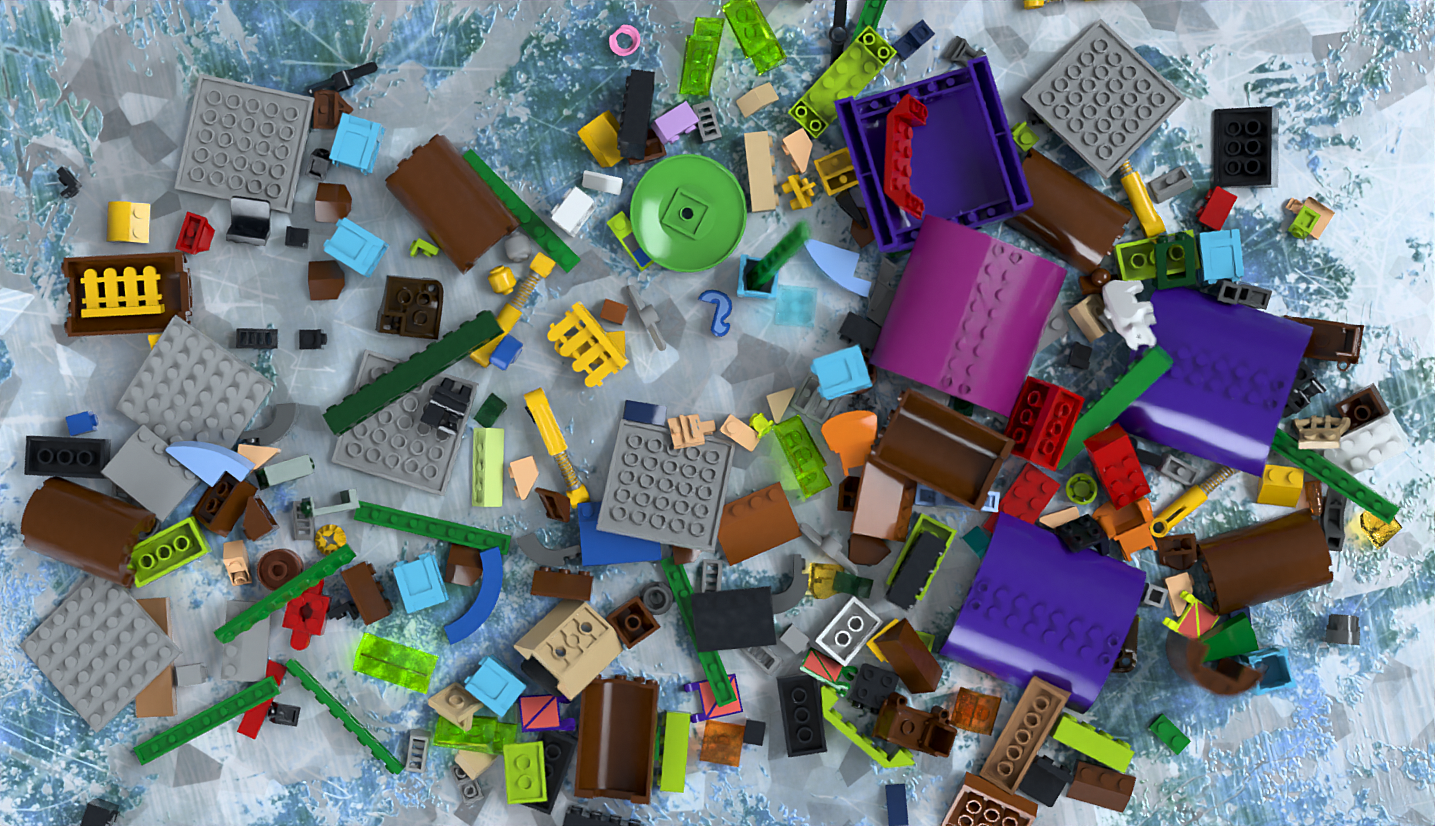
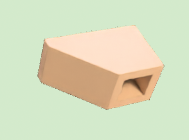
(799, 148)
(525, 475)
(237, 562)

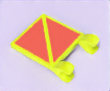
(1195, 620)

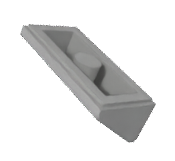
(1171, 184)

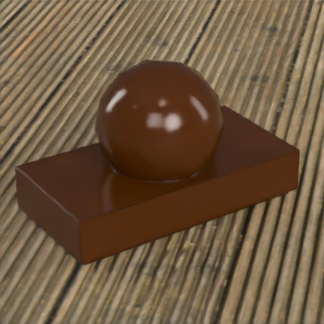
(1094, 283)

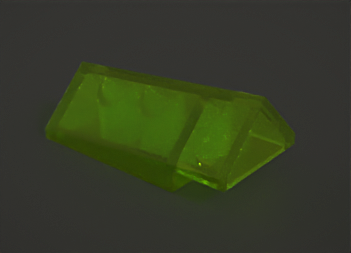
(754, 35)
(701, 56)
(802, 456)
(395, 663)
(485, 735)

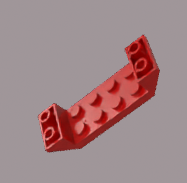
(899, 132)

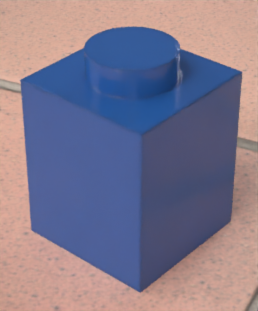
(82, 423)

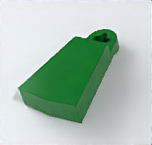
(1230, 639)

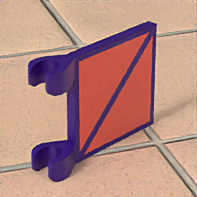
(709, 704)
(543, 713)

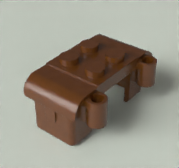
(1332, 341)
(915, 727)

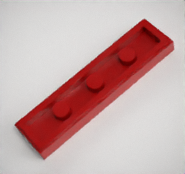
(255, 717)

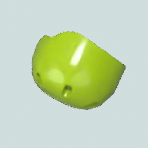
(1081, 489)

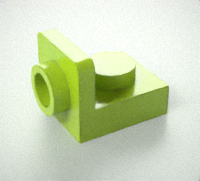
(1023, 136)
(1303, 223)
(428, 249)

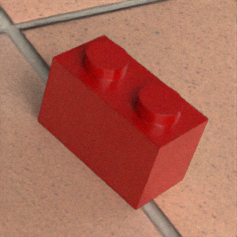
(1215, 209)

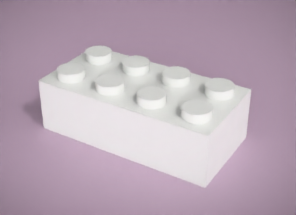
(1368, 445)

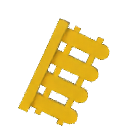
(112, 296)
(585, 334)

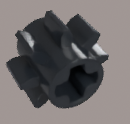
(864, 402)

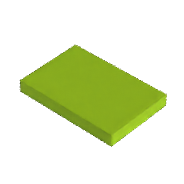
(524, 772)

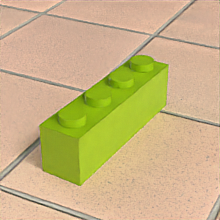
(675, 751)

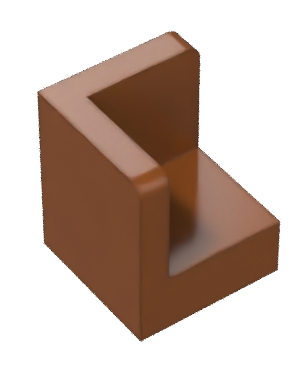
(614, 311)

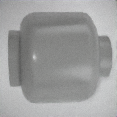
(518, 247)

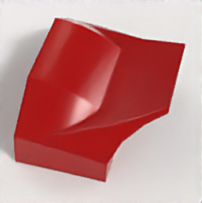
(195, 234)

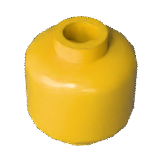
(501, 280)

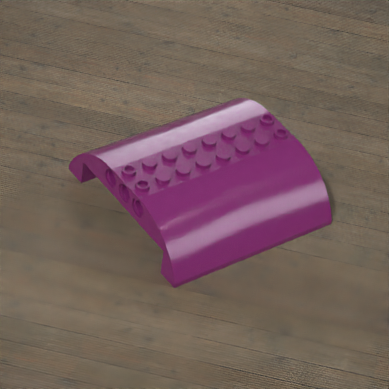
(968, 315)

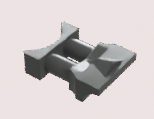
(957, 49)

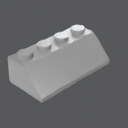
(248, 653)

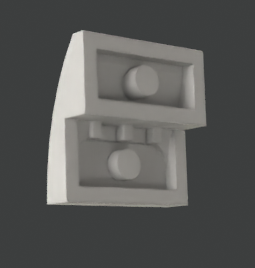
(811, 403)

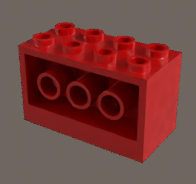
(1042, 422)

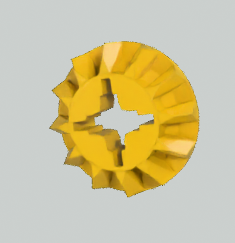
(328, 530)

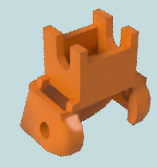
(851, 436)
(1127, 525)

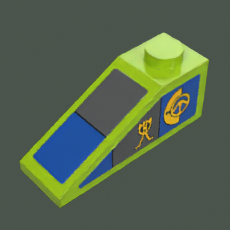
(622, 230)

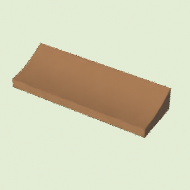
(160, 695)
(1024, 734)

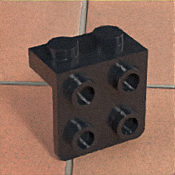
(249, 221)
(1082, 534)
(872, 688)
(1045, 780)

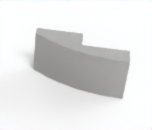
(469, 788)

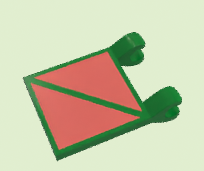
(828, 670)

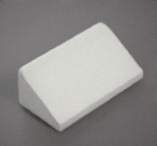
(602, 182)

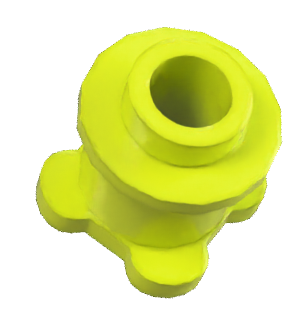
(760, 424)

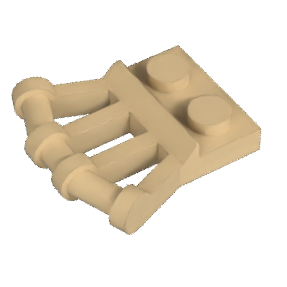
(1320, 437)

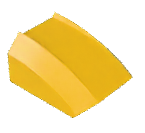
(601, 139)

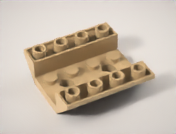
(584, 652)

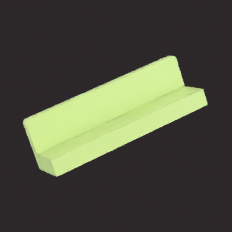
(488, 467)

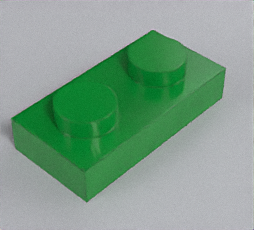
(1169, 734)

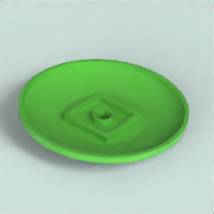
(716, 209)

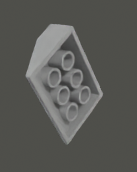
(151, 474)

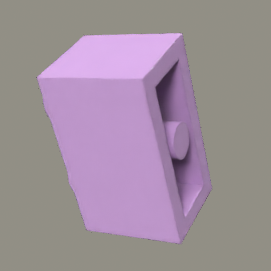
(675, 123)

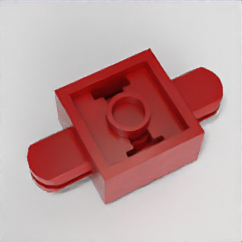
(307, 615)

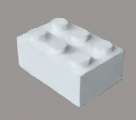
(573, 211)
(848, 630)

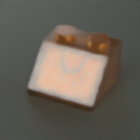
(975, 711)
(722, 743)

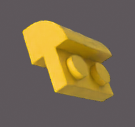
(836, 171)
(128, 222)

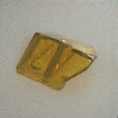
(1377, 530)
(822, 578)

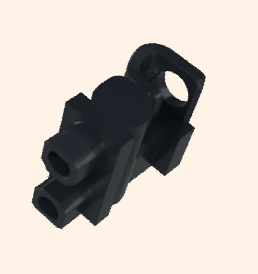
(1300, 398)
(447, 401)

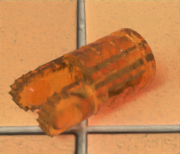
(1315, 503)

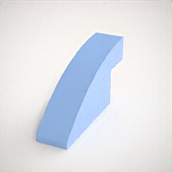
(838, 266)
(210, 460)
(930, 498)

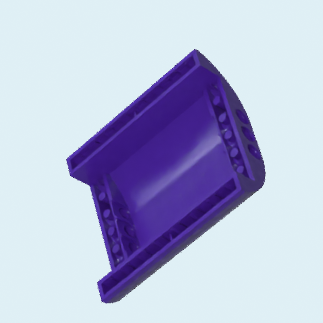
(959, 160)
(1225, 378)
(1044, 612)

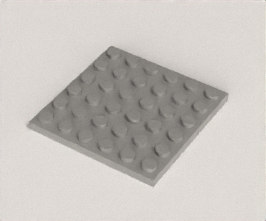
(1103, 99)
(244, 142)
(193, 389)
(396, 441)
(666, 490)
(100, 650)

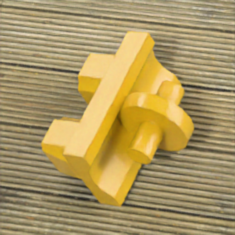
(799, 187)

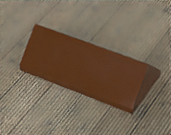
(910, 658)

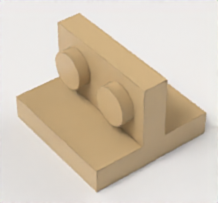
(1087, 314)
(456, 705)

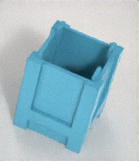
(357, 143)
(356, 247)
(1219, 256)
(767, 291)
(841, 373)
(420, 583)
(1278, 672)
(495, 684)

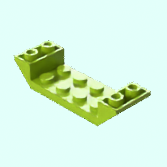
(842, 79)
(898, 757)

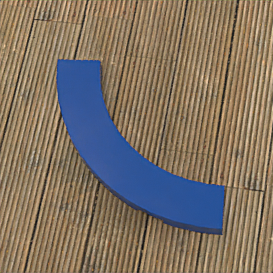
(484, 602)

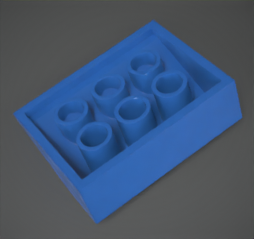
(610, 548)

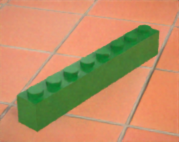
(1116, 399)

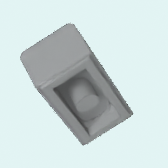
(1178, 470)

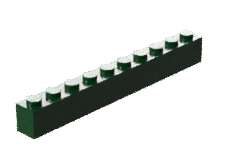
(413, 373)

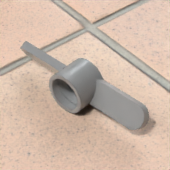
(648, 316)
(830, 546)

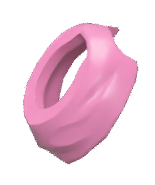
(626, 29)

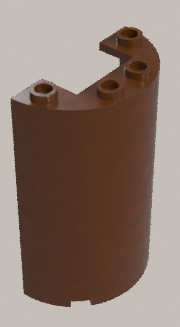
(451, 202)
(1068, 214)
(174, 286)
(942, 449)
(85, 529)
(1265, 561)
(1229, 676)
(617, 739)

